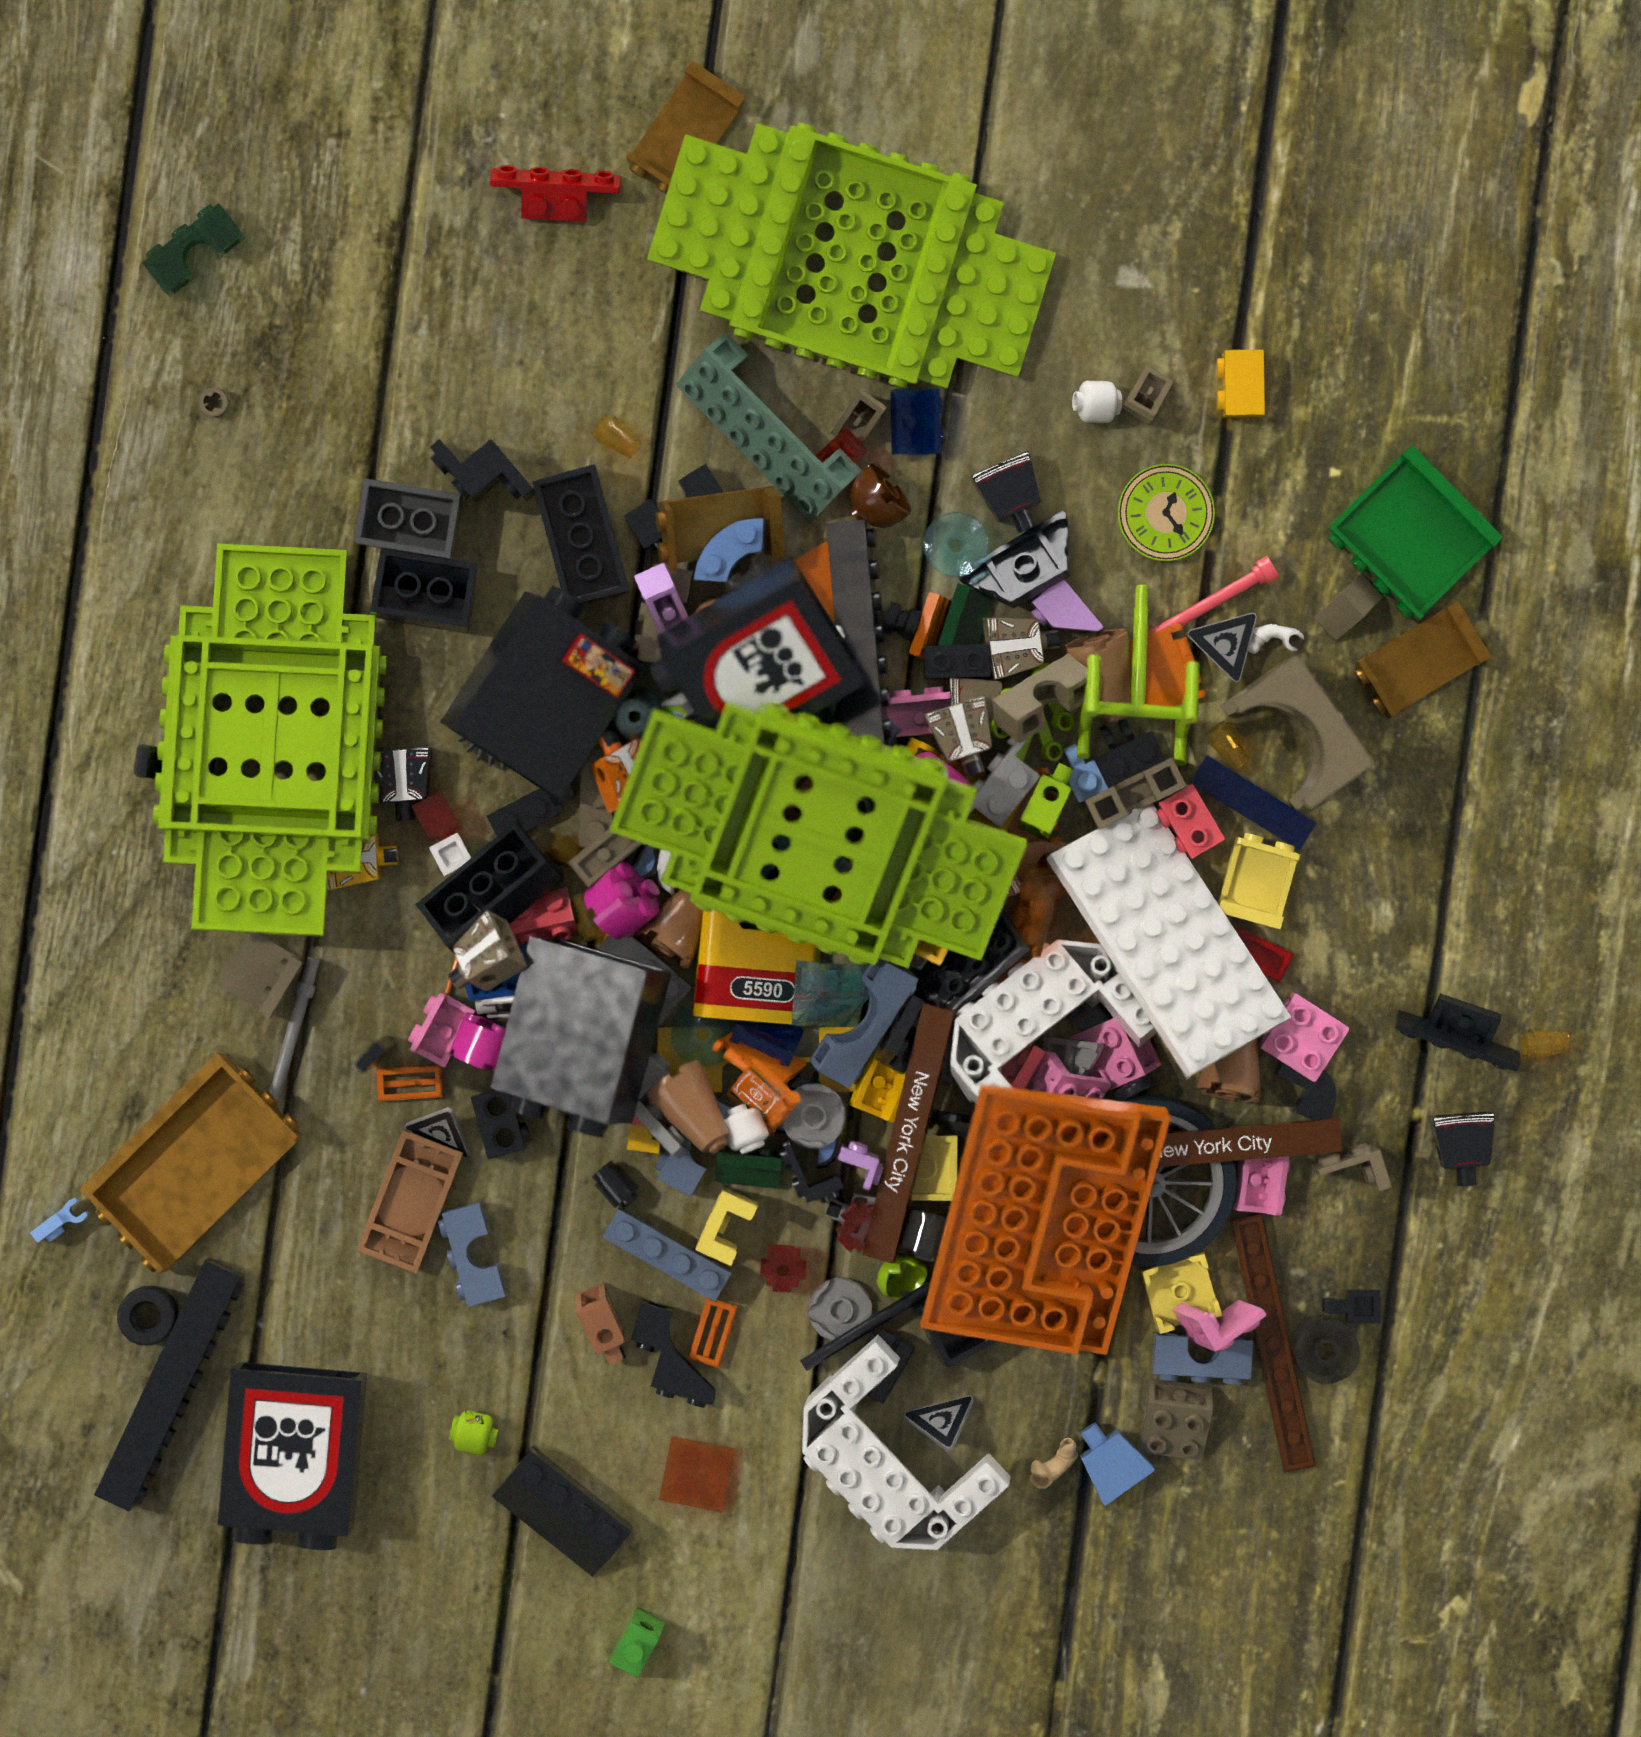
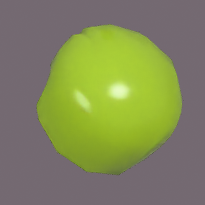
(901, 1276)

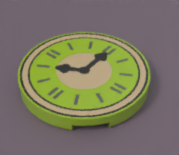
(1166, 512)

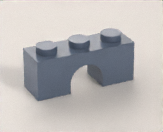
(684, 1172)
(477, 1282)
(1172, 1360)

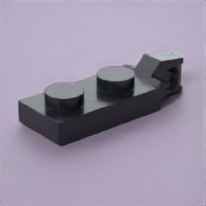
(529, 810)

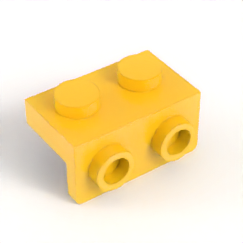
(878, 1090)

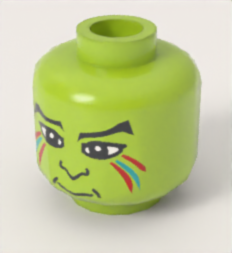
(473, 1432)

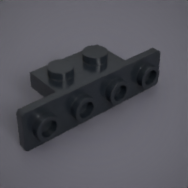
(1460, 1028)

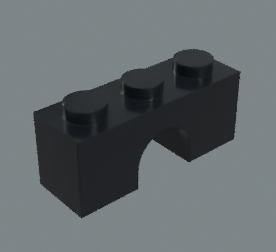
(643, 520)

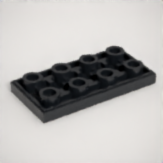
(964, 978)

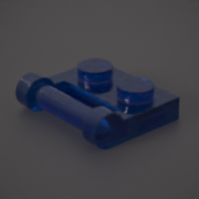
(769, 1038)

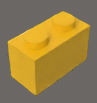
(1241, 383)

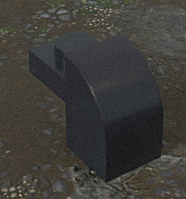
(1316, 1097)

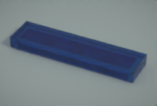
(1252, 802)

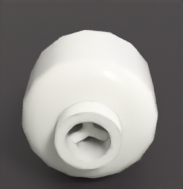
(1097, 401)
(745, 1129)

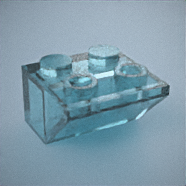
(827, 993)

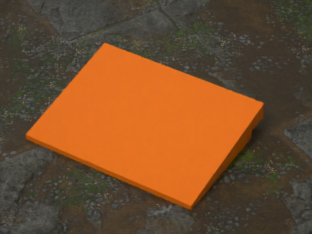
(1045, 1219)

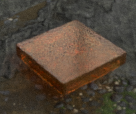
(697, 1474)

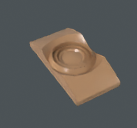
(410, 1201)

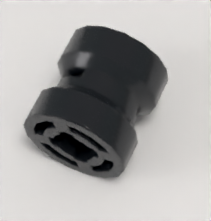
(902, 621)

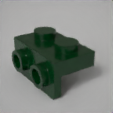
(749, 1168)

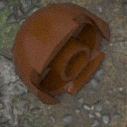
(877, 498)

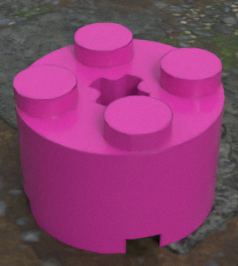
(622, 901)
(478, 1041)

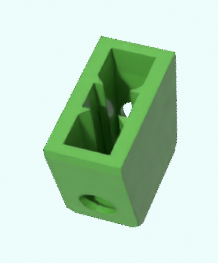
(636, 1642)

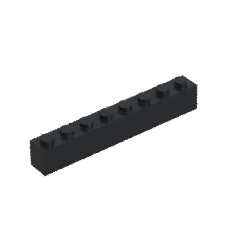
(856, 611)
(169, 1383)

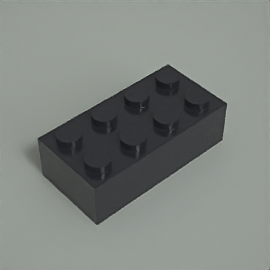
(581, 534)
(499, 878)

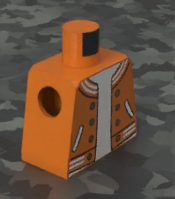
(614, 768)

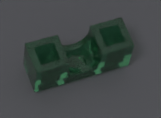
(168, 262)

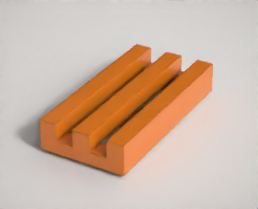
(930, 624)
(437, 1081)
(720, 1306)

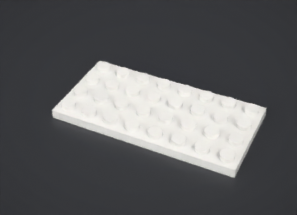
(1168, 939)

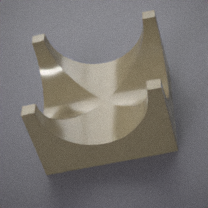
(1332, 746)

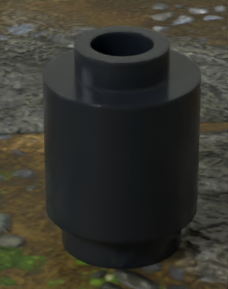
(616, 1185)

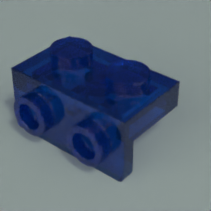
(916, 422)

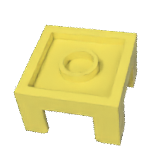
(937, 1169)
(709, 1242)
(1177, 1284)

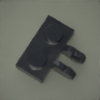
(1128, 758)

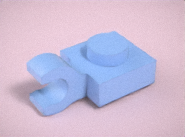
(1086, 777)
(53, 1226)

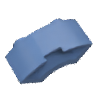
(728, 548)

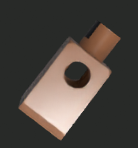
(598, 1313)

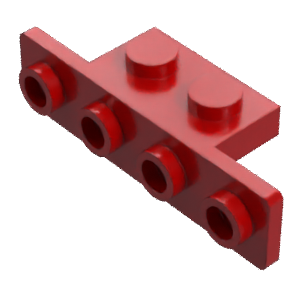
(554, 193)

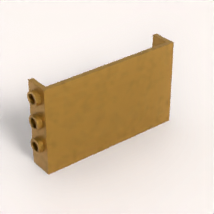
(191, 1162)

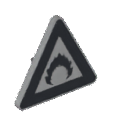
(1226, 642)
(442, 1128)
(942, 1420)

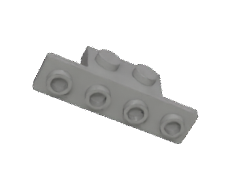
(1004, 785)

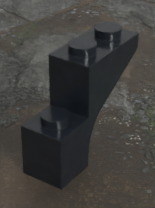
(673, 1371)

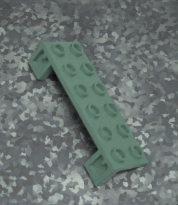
(760, 433)

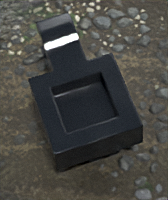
(1359, 1305)

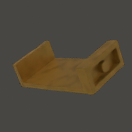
(699, 108)
(693, 521)
(1421, 660)

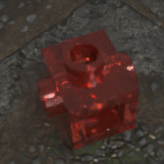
(779, 1255)

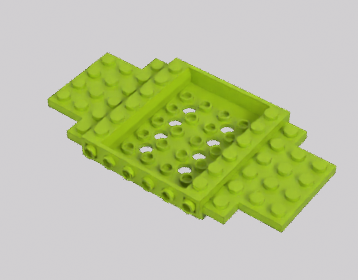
(947, 290)
(722, 801)
(264, 839)

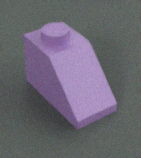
(661, 597)
(1064, 610)

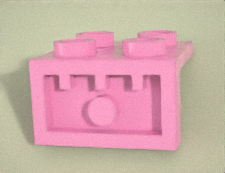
(1305, 1039)
(1121, 1057)
(1053, 1077)
(1218, 1332)

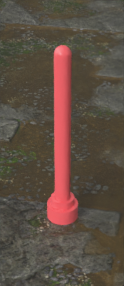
(1261, 573)

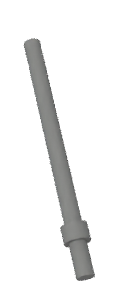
(304, 991)

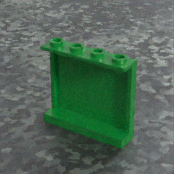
(1412, 534)

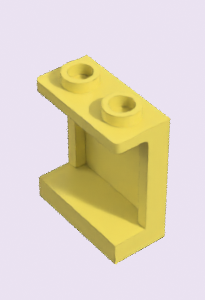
(1258, 880)

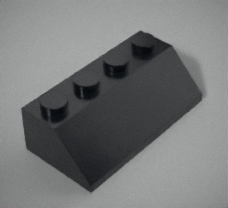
(563, 1511)

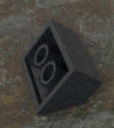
(424, 590)

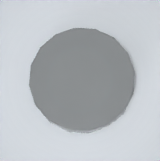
(817, 1117)
(838, 1306)

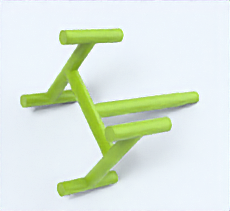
(1182, 714)

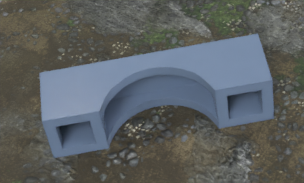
(845, 1054)
(667, 1254)

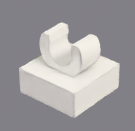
(450, 853)

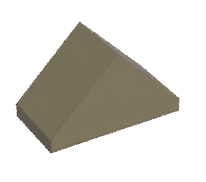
(1147, 395)
(860, 416)
(1348, 607)

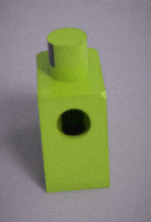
(1040, 814)

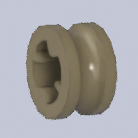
(216, 411)

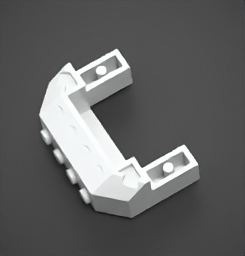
(1032, 1003)
(872, 1476)

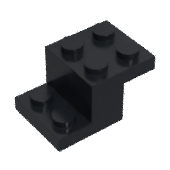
(481, 471)

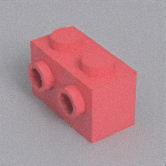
(1189, 821)

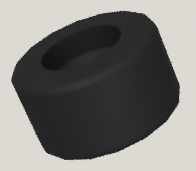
(127, 1315)

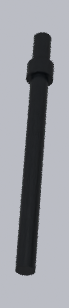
(866, 1326)

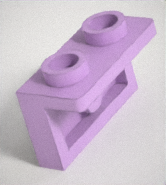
(858, 1155)

